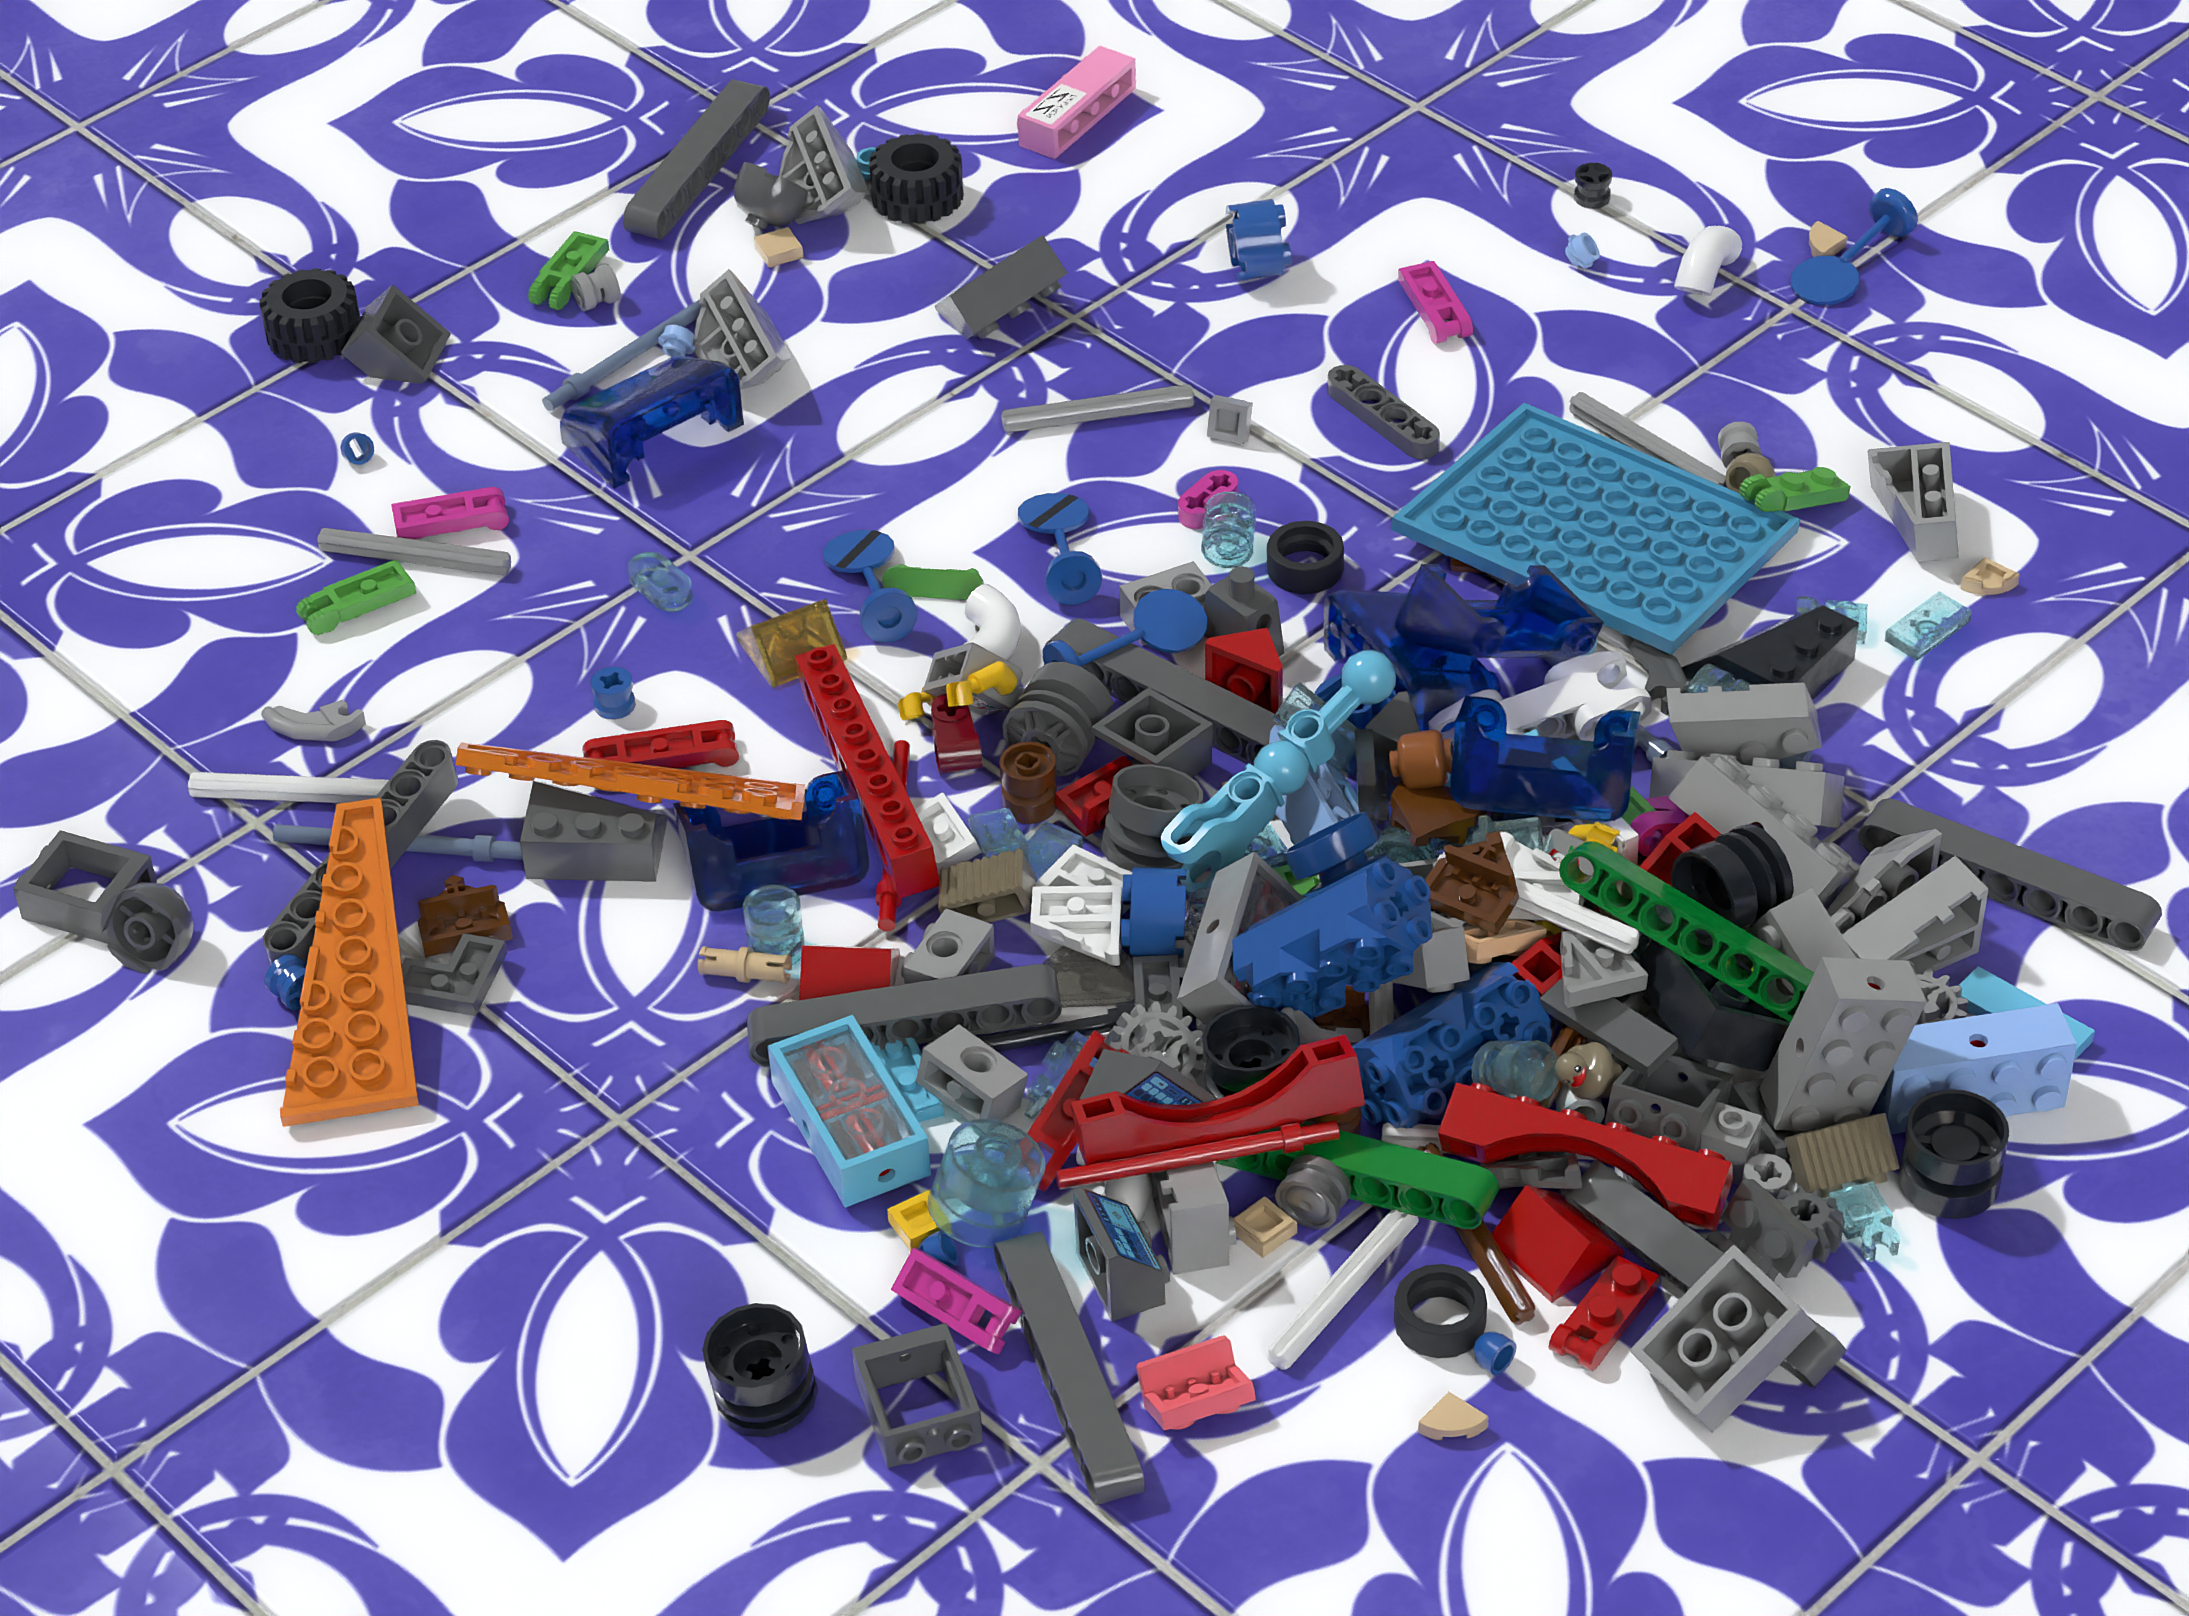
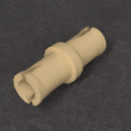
(745, 964)

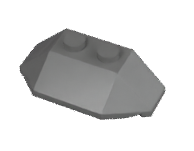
(823, 166)
(738, 332)

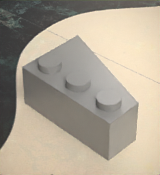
(1918, 496)
(1755, 723)
(1927, 923)
(1441, 959)
(1193, 1217)

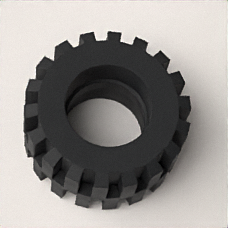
(916, 178)
(309, 315)

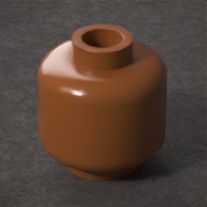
(1422, 759)

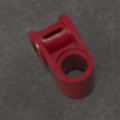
(954, 737)

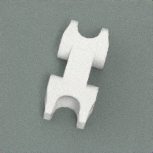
(1567, 702)

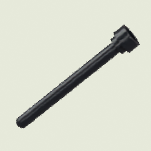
(1058, 1031)

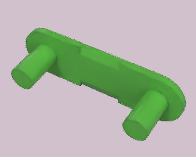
(933, 582)

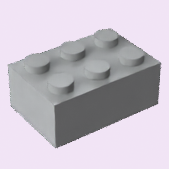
(1723, 1338)

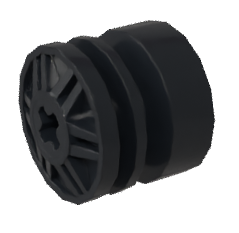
(1735, 875)
(1246, 1047)
(760, 1369)

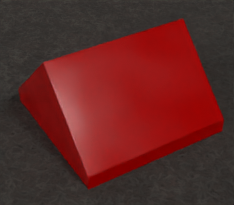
(1247, 667)
(845, 969)
(1552, 1242)

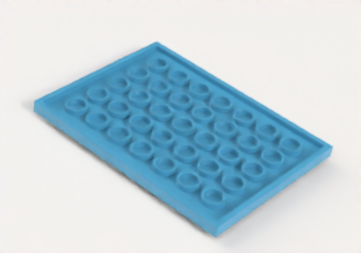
(1615, 525)

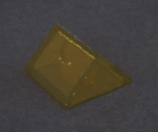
(778, 640)

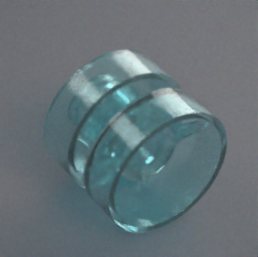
(986, 1182)

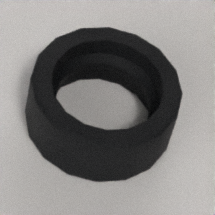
(1305, 577)
(1445, 1282)

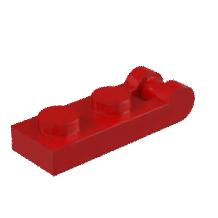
(1605, 1313)

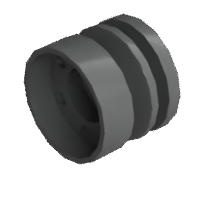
(1059, 712)
(1140, 809)

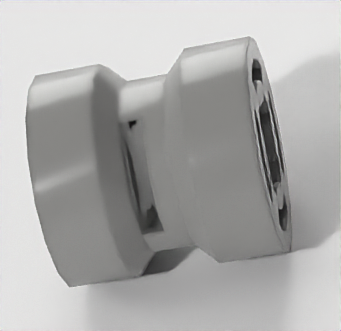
(595, 287)

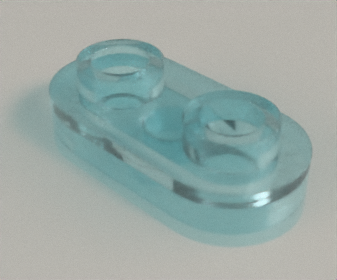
(660, 581)

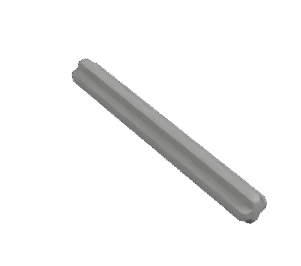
(1097, 408)
(1639, 437)
(414, 551)

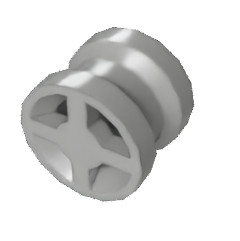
(1736, 440)
(1771, 1170)

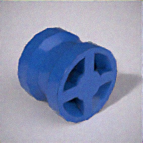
(613, 693)
(286, 980)

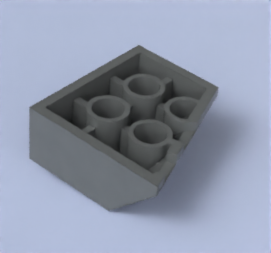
(1003, 290)
(589, 837)

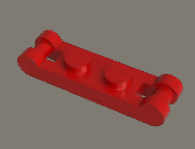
(670, 746)
(1055, 1125)

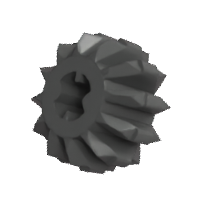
(1817, 1215)

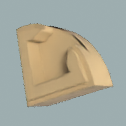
(1825, 240)
(1989, 578)
(1452, 1418)

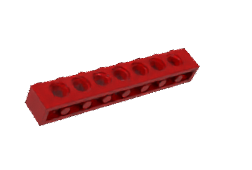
(863, 758)

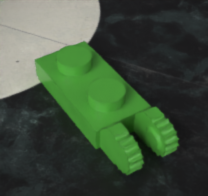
(576, 255)
(1795, 490)
(355, 597)

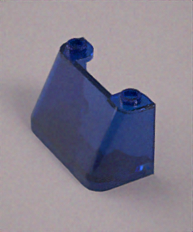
(614, 423)
(1526, 621)
(1430, 676)
(1539, 772)
(806, 854)

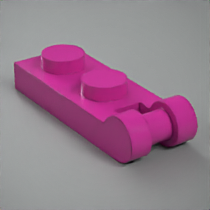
(1435, 301)
(451, 513)
(954, 1300)

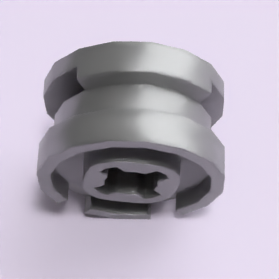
(1313, 1191)

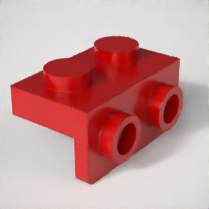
(1088, 798)

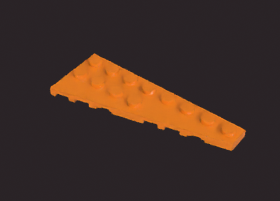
(649, 782)
(353, 1016)

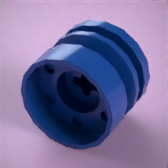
(1334, 851)

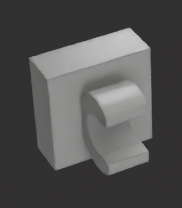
(1229, 419)

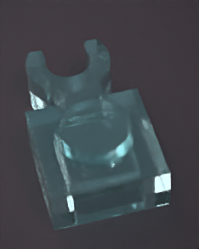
(1867, 1217)

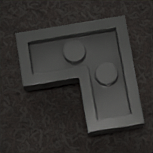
(461, 982)

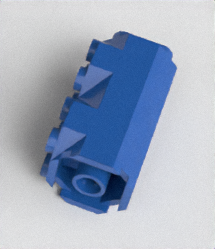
(1340, 936)
(1419, 1057)

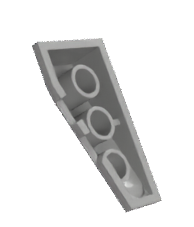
(1885, 875)

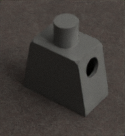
(1241, 606)

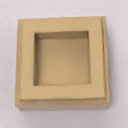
(778, 247)
(1264, 1227)

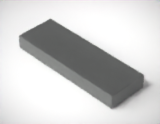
(1616, 1027)

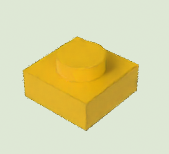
(912, 1220)

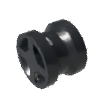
(1593, 185)

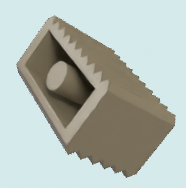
(988, 887)
(1842, 1154)

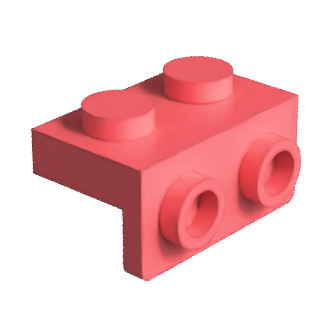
(1193, 1384)

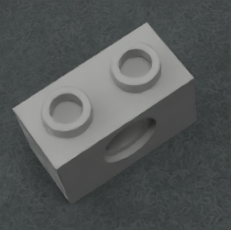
(950, 949)
(971, 1076)

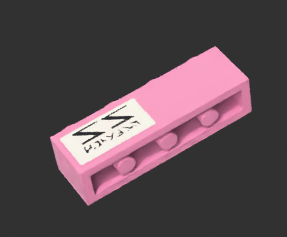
(1076, 102)

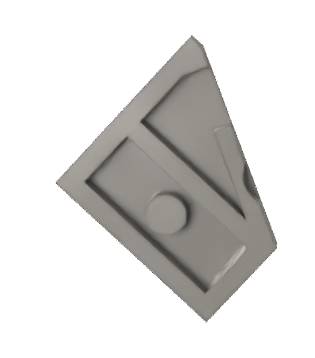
(1596, 971)

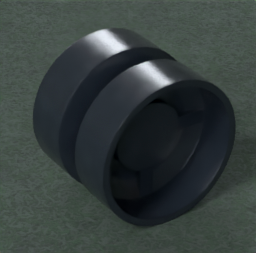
(1953, 1154)

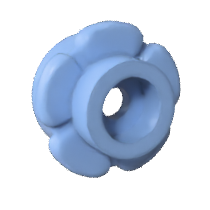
(1582, 250)
(676, 341)

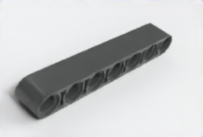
(696, 159)
(1238, 724)
(408, 805)
(2026, 878)
(919, 1010)
(1679, 1254)
(1069, 1369)

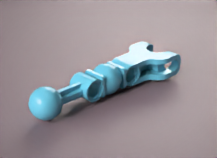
(1250, 798)

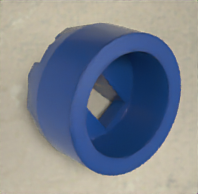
(363, 444)
(941, 1248)
(1494, 1352)

